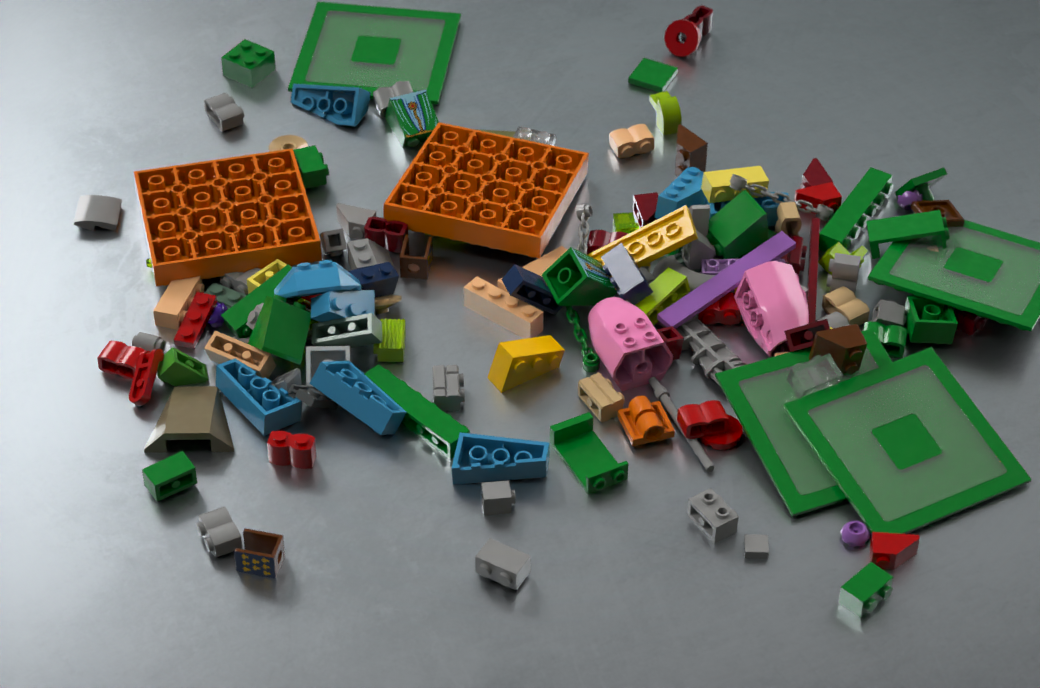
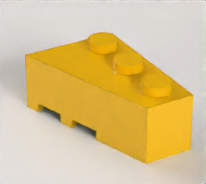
(524, 360)

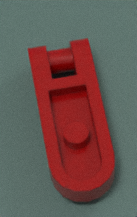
(145, 376)

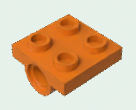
(645, 421)

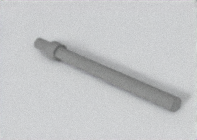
(663, 396)

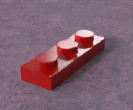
(195, 320)

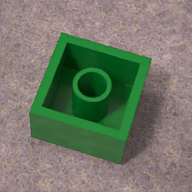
(248, 63)
(929, 321)

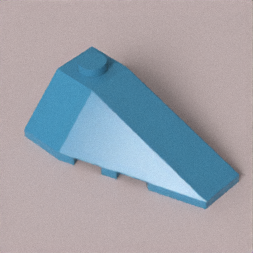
(335, 103)

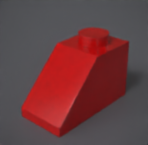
(820, 194)
(892, 549)

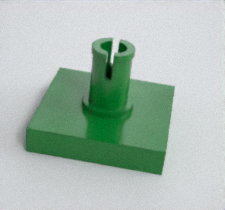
(923, 184)

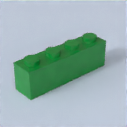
(237, 315)

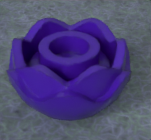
(216, 319)

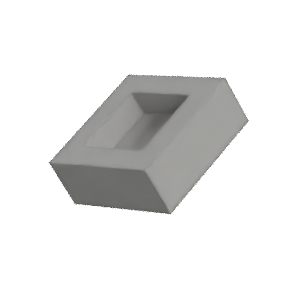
(756, 546)

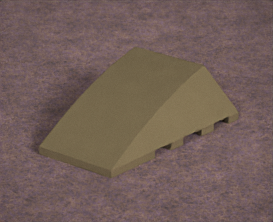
(192, 415)

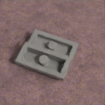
(97, 211)

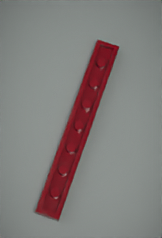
(813, 269)

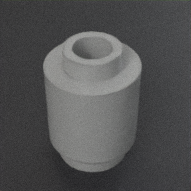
(148, 342)

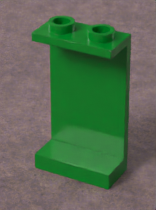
(906, 228)
(586, 454)

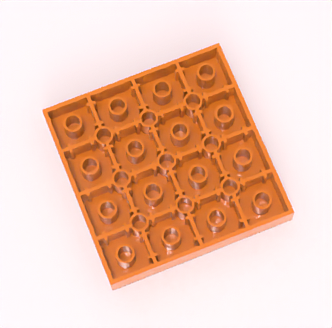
(487, 189)
(226, 216)

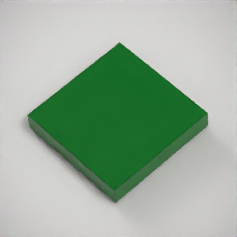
(653, 75)

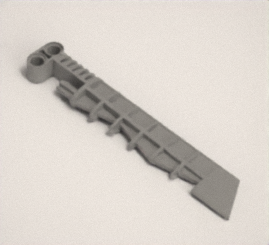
(706, 346)

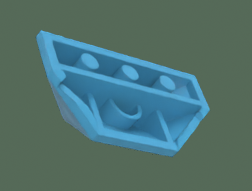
(316, 280)

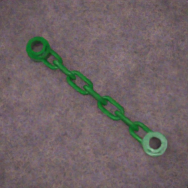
(591, 361)

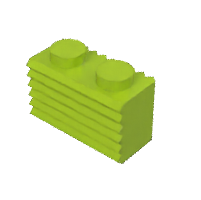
(393, 341)

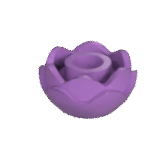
(907, 198)
(855, 533)

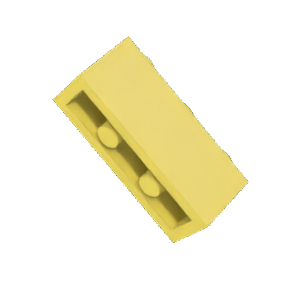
(717, 185)

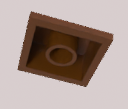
(690, 151)
(844, 344)

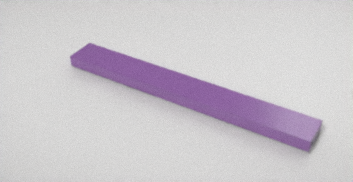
(725, 281)

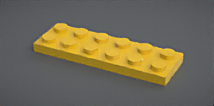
(655, 238)

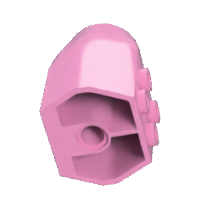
(772, 303)
(627, 343)

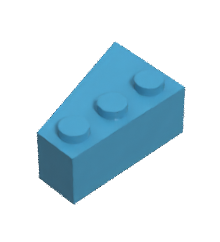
(342, 304)

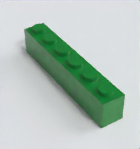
(856, 210)
(422, 415)

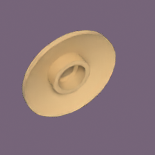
(287, 142)
(383, 302)

